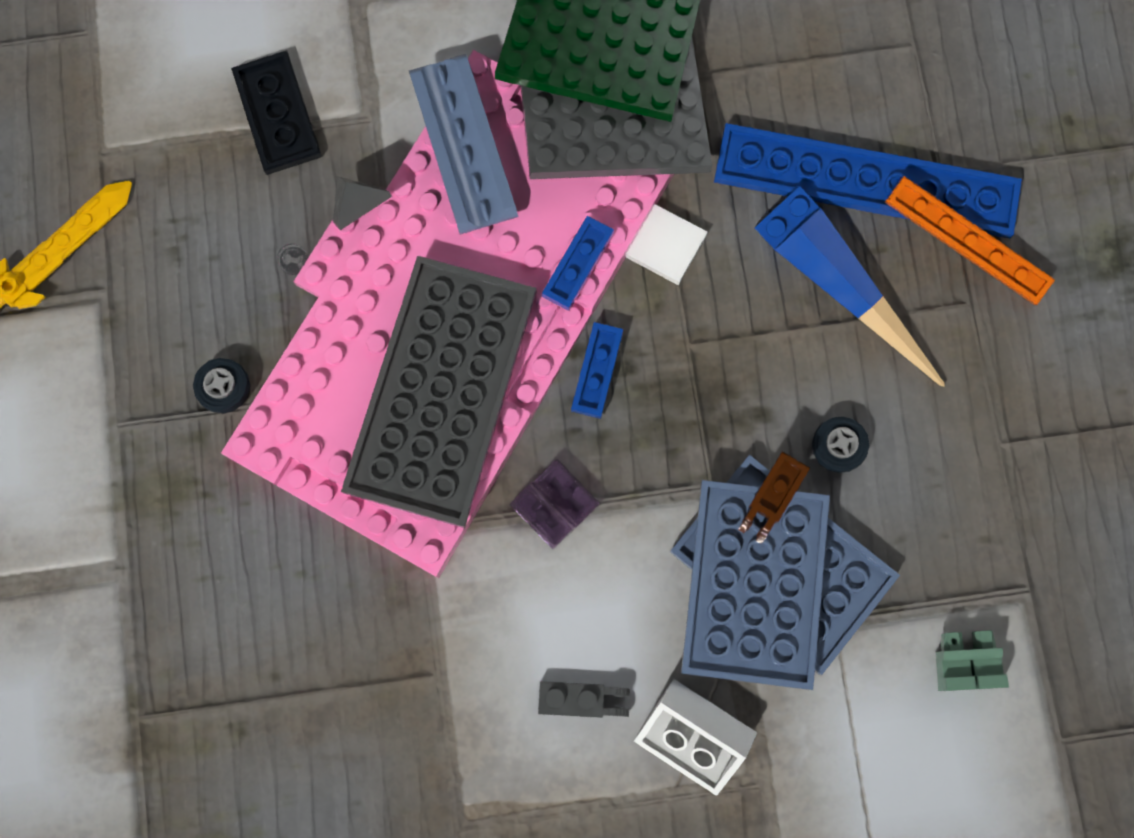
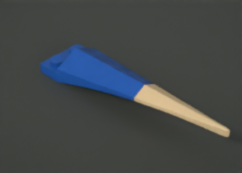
(813, 245)

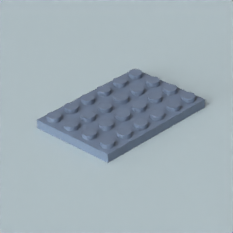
(851, 576)
(755, 602)

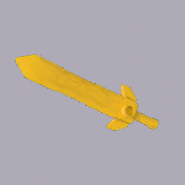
(50, 254)

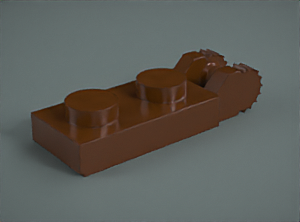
(775, 494)

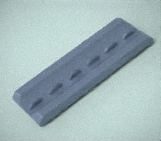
(463, 144)

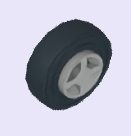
(213, 377)
(851, 439)

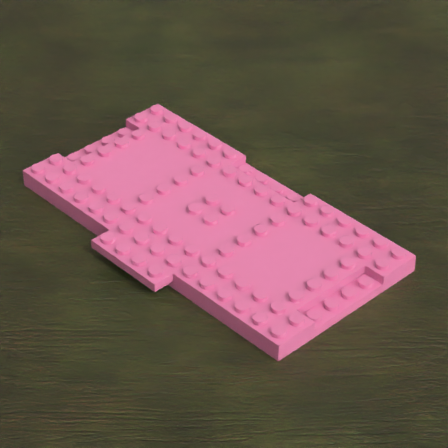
(319, 391)

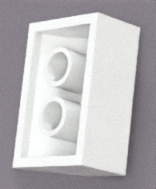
(696, 737)

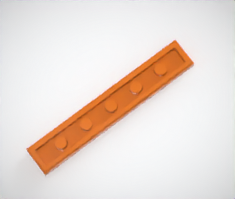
(969, 240)

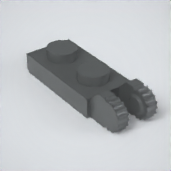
(578, 699)

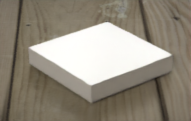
(666, 244)

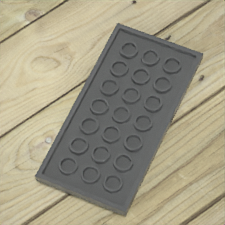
(439, 392)

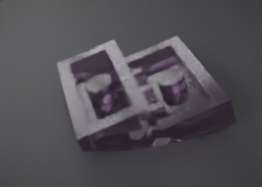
(555, 504)

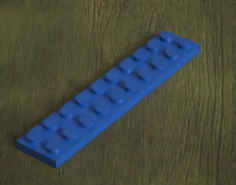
(861, 177)

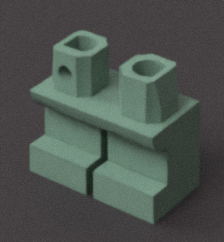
(970, 668)

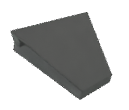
(355, 200)

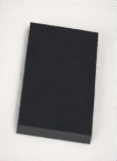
(276, 112)

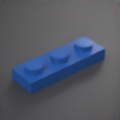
(577, 263)
(597, 370)

